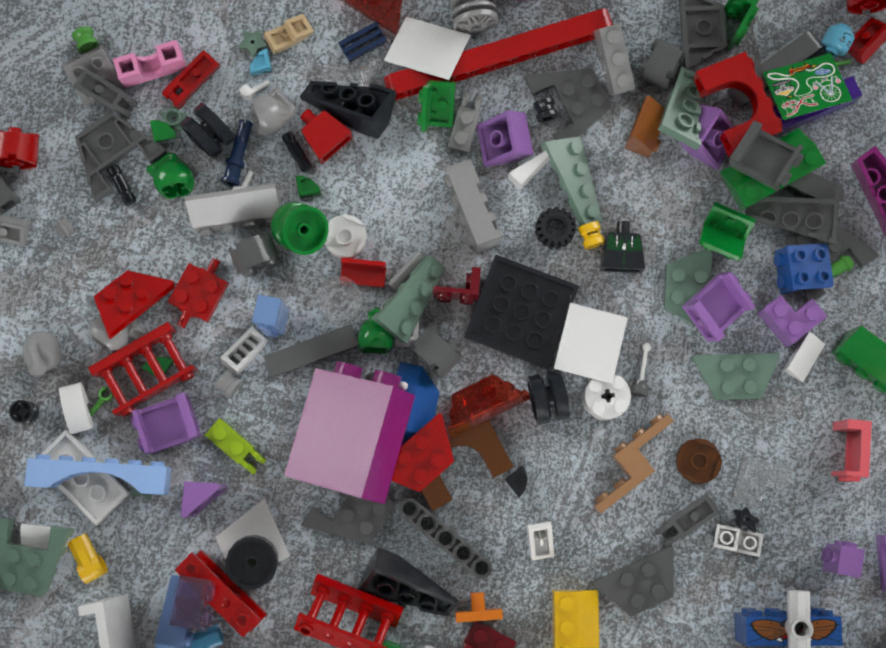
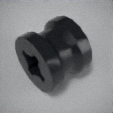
(545, 109)

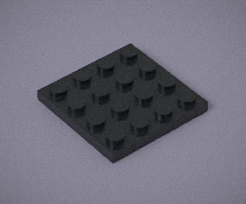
(521, 312)

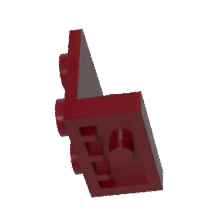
(466, 296)

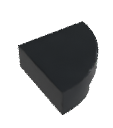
(518, 481)

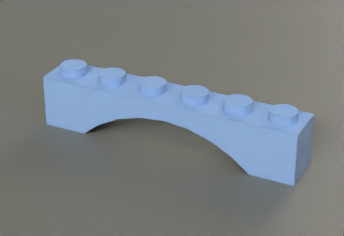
(51, 473)

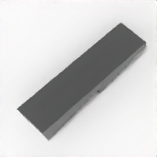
(311, 351)

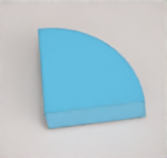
(261, 63)

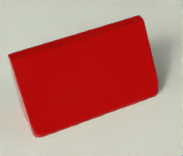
(868, 40)

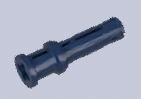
(235, 162)

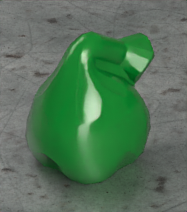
(172, 176)
(373, 337)

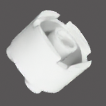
(598, 407)

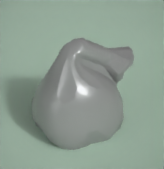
(271, 112)
(98, 334)
(41, 352)

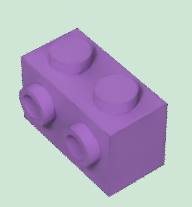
(843, 558)

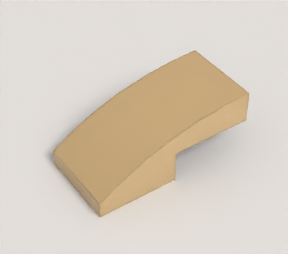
(288, 35)

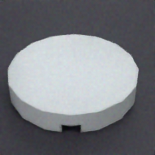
(346, 236)

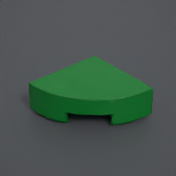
(162, 131)
(307, 187)
(164, 362)

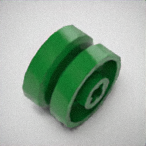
(299, 228)

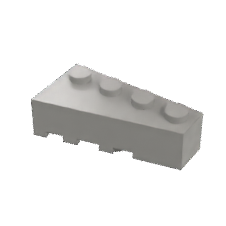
(472, 207)

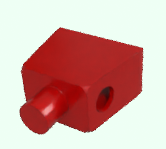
(324, 134)

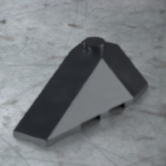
(360, 108)
(399, 582)

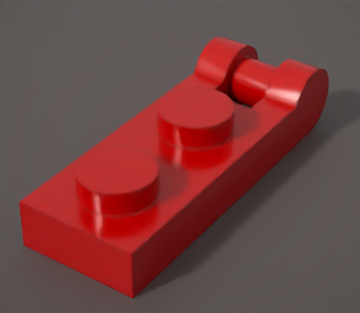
(191, 79)

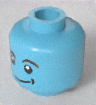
(838, 40)

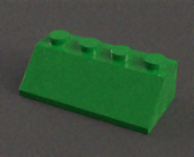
(749, 191)
(864, 354)

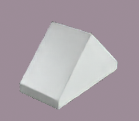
(540, 540)

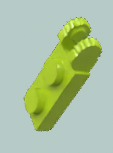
(233, 444)

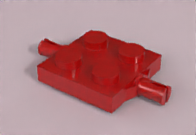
(198, 292)

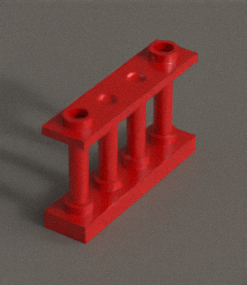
(124, 358)
(347, 598)
(229, 599)

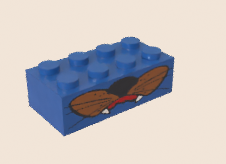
(768, 627)

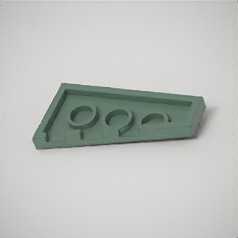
(682, 111)
(407, 305)

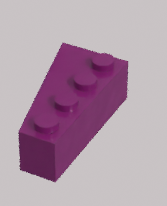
(871, 174)

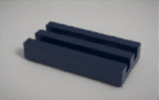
(359, 34)

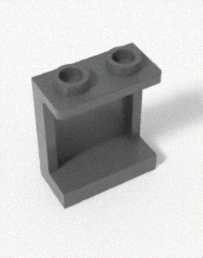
(765, 157)

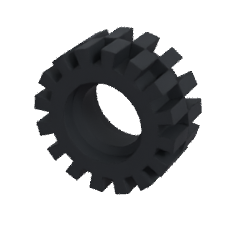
(555, 241)

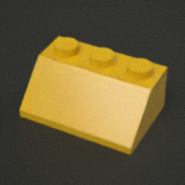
(575, 618)

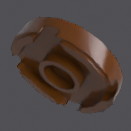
(698, 461)

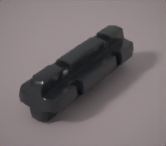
(296, 151)
(121, 184)

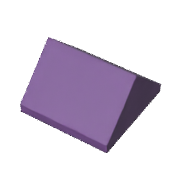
(198, 496)

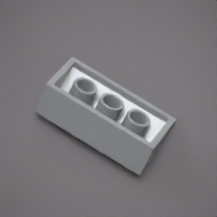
(233, 208)

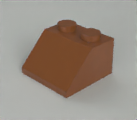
(644, 133)

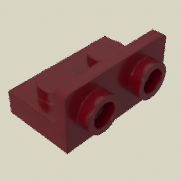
(486, 637)

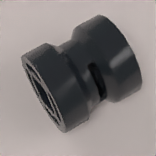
(21, 408)

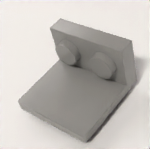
(95, 61)

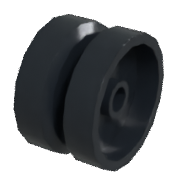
(208, 130)
(551, 396)
(246, 574)

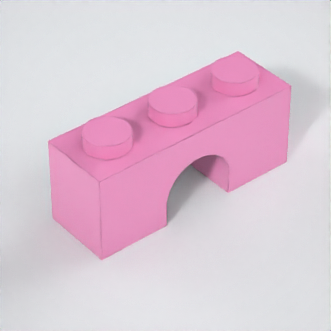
(137, 70)

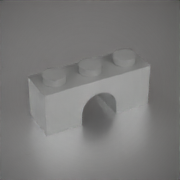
(618, 69)

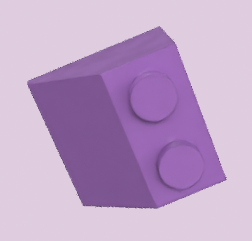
(713, 124)
(505, 139)

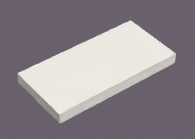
(92, 493)

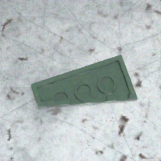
(571, 165)

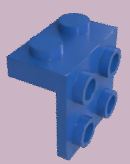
(803, 267)

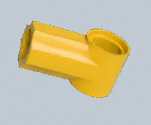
(89, 563)

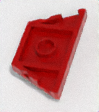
(128, 299)
(424, 456)

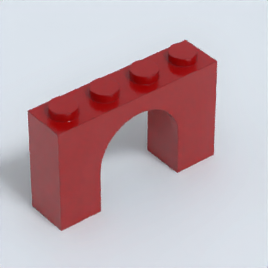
(739, 74)

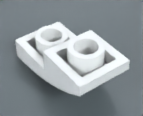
(75, 408)
(738, 540)

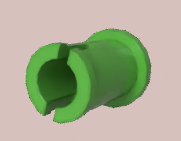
(844, 264)

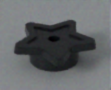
(745, 520)

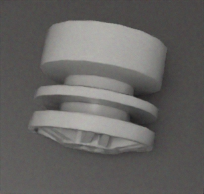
(473, 15)

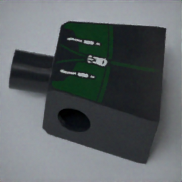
(623, 251)

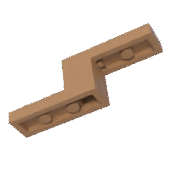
(632, 463)

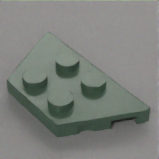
(684, 280)
(737, 374)

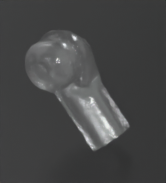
(367, 71)

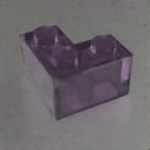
(191, 604)

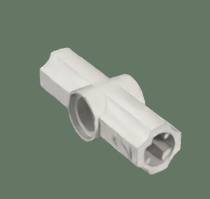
(798, 611)

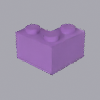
(791, 324)

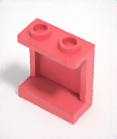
(857, 449)

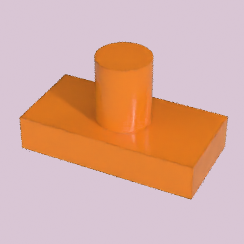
(478, 610)

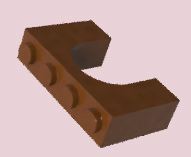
(486, 443)

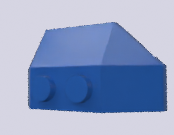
(425, 398)

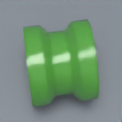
(84, 39)

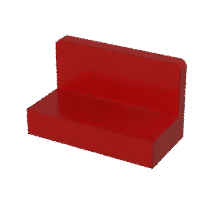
(364, 272)

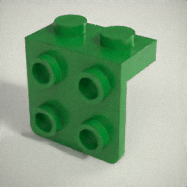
(437, 104)
(726, 231)

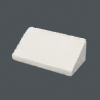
(804, 356)
(36, 535)

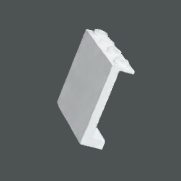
(112, 621)

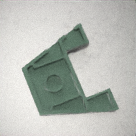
(27, 567)

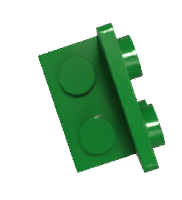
(745, 12)

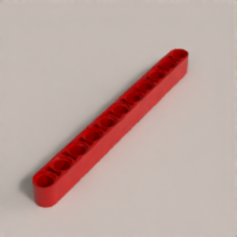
(506, 52)

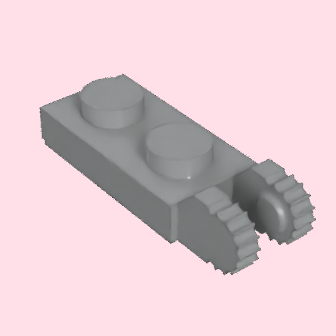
(465, 125)

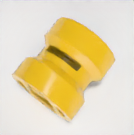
(591, 235)

